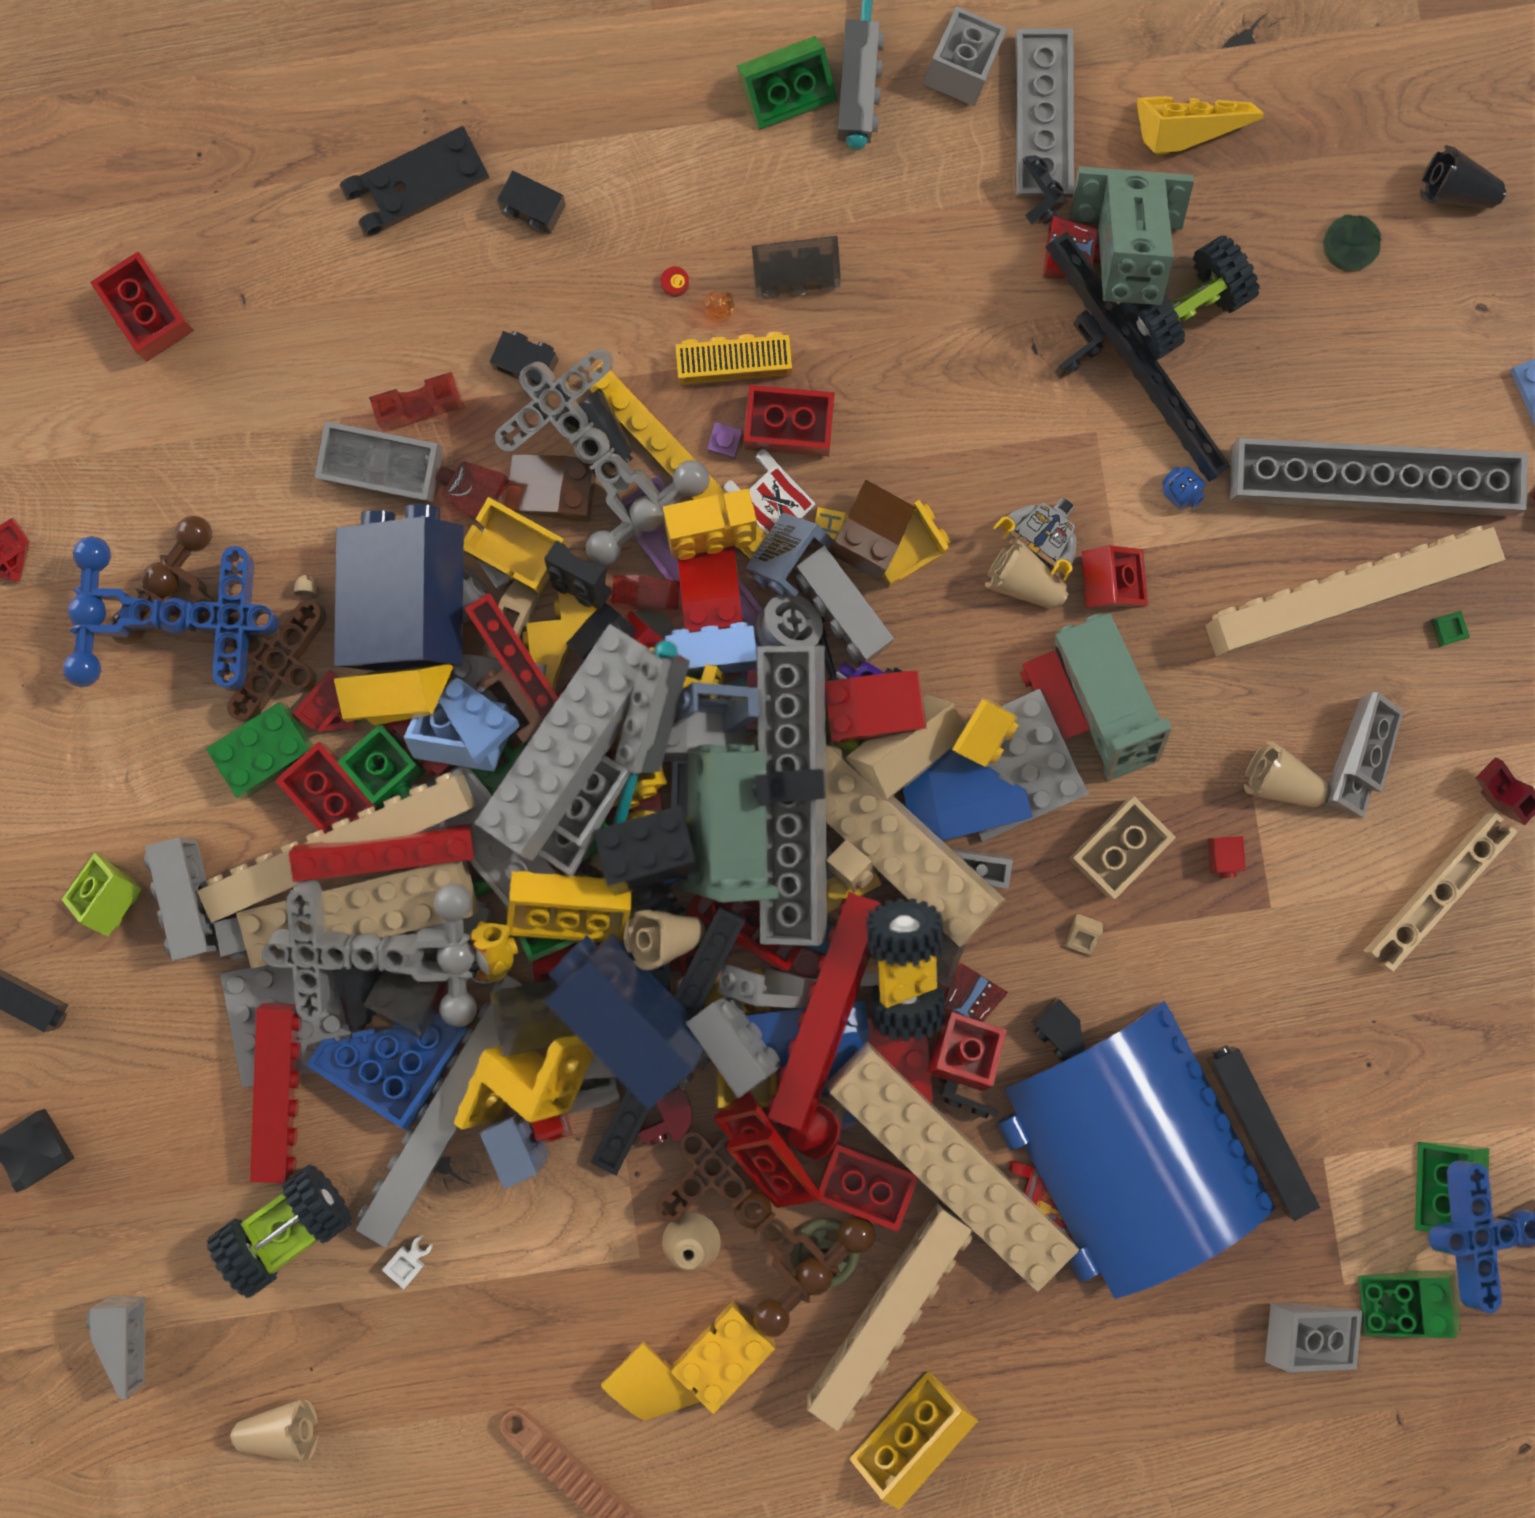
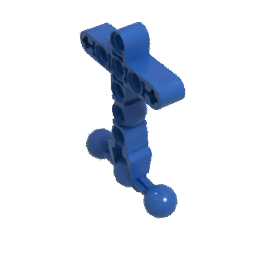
(89, 611)
(1477, 1235)

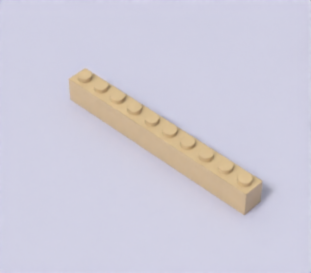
(398, 818)

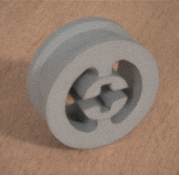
(797, 621)

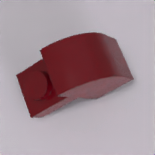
(1506, 793)
(677, 1117)

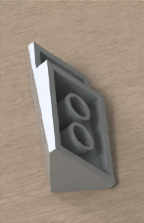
(1364, 755)
(586, 813)

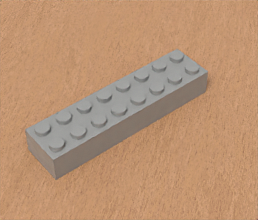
(565, 747)

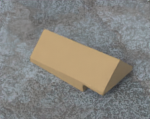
(900, 758)

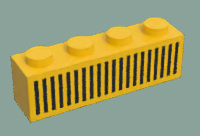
(733, 359)

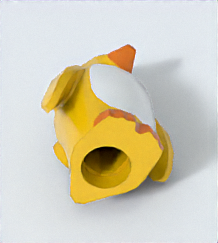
(493, 950)

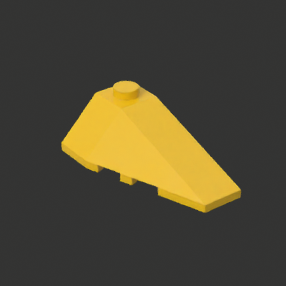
(1179, 126)

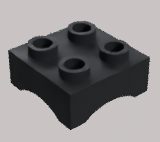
(577, 577)
(33, 1150)

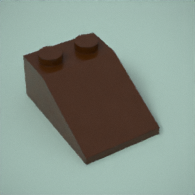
(551, 486)
(872, 530)

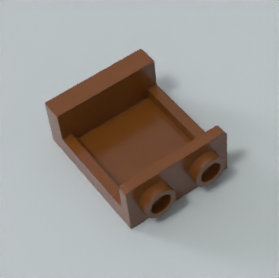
(508, 692)

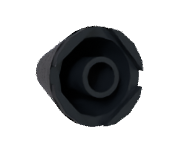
(1460, 181)
(603, 417)
(352, 990)

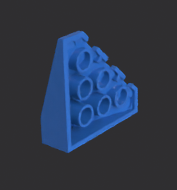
(964, 798)
(782, 1026)
(389, 1067)

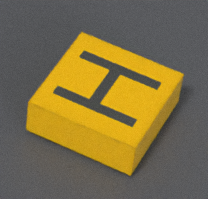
(829, 520)

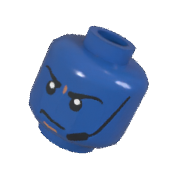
(1183, 488)

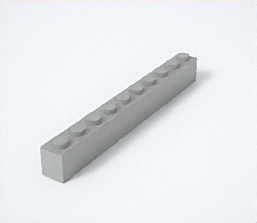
(432, 1135)

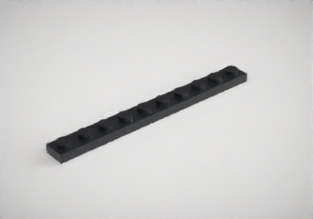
(1138, 357)
(691, 995)

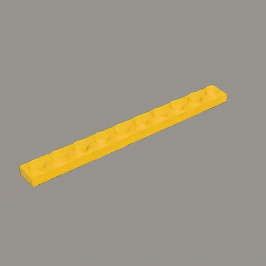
(659, 441)

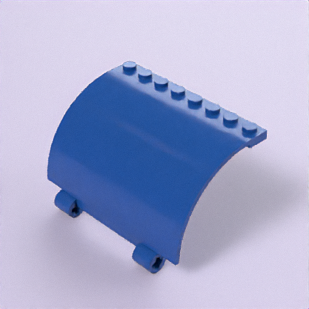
(1137, 1156)

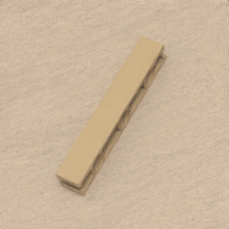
(1455, 876)

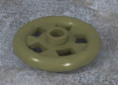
(818, 1229)

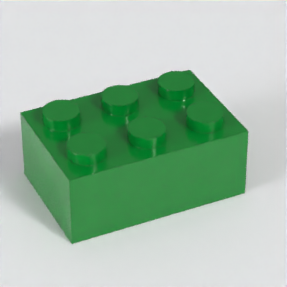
(260, 750)

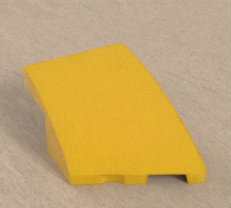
(647, 1386)

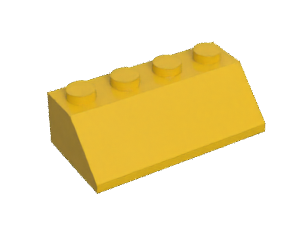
(565, 907)
(913, 1440)

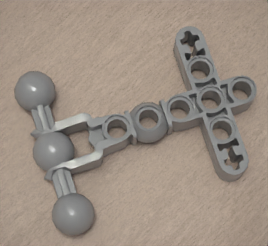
(646, 511)
(453, 955)

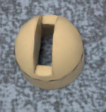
(305, 587)

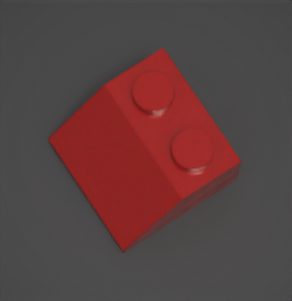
(1114, 577)

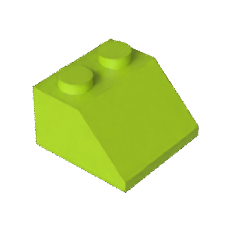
(101, 895)

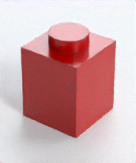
(1226, 856)

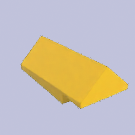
(391, 693)

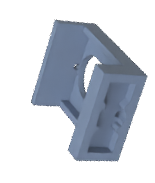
(736, 712)

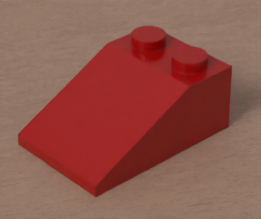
(710, 590)
(874, 706)

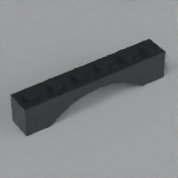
(1061, 1028)

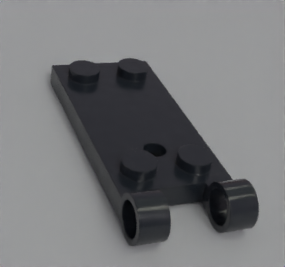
(429, 175)

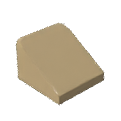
(1084, 934)

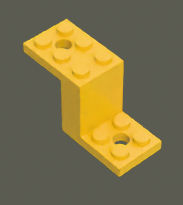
(526, 1082)

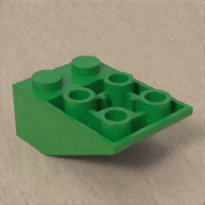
(1410, 1304)

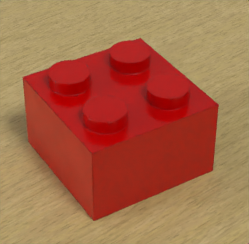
(967, 1051)

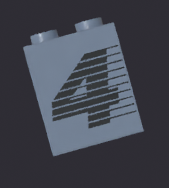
(782, 550)

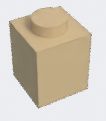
(850, 866)

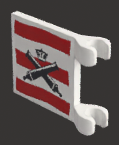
(774, 494)

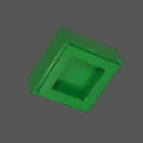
(1450, 628)

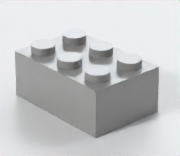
(734, 1044)

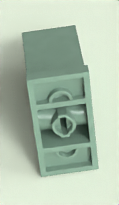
(1134, 227)
(1111, 696)
(727, 824)

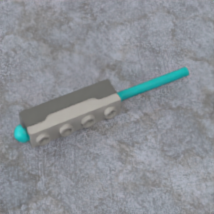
(858, 79)
(650, 717)

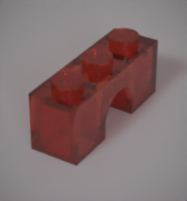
(399, 409)

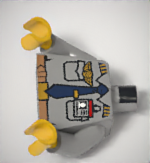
(1044, 533)

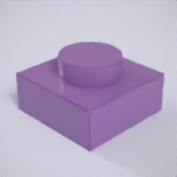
(724, 440)

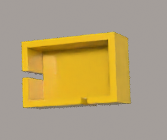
(701, 527)
(511, 545)
(722, 1360)

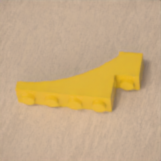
(549, 638)

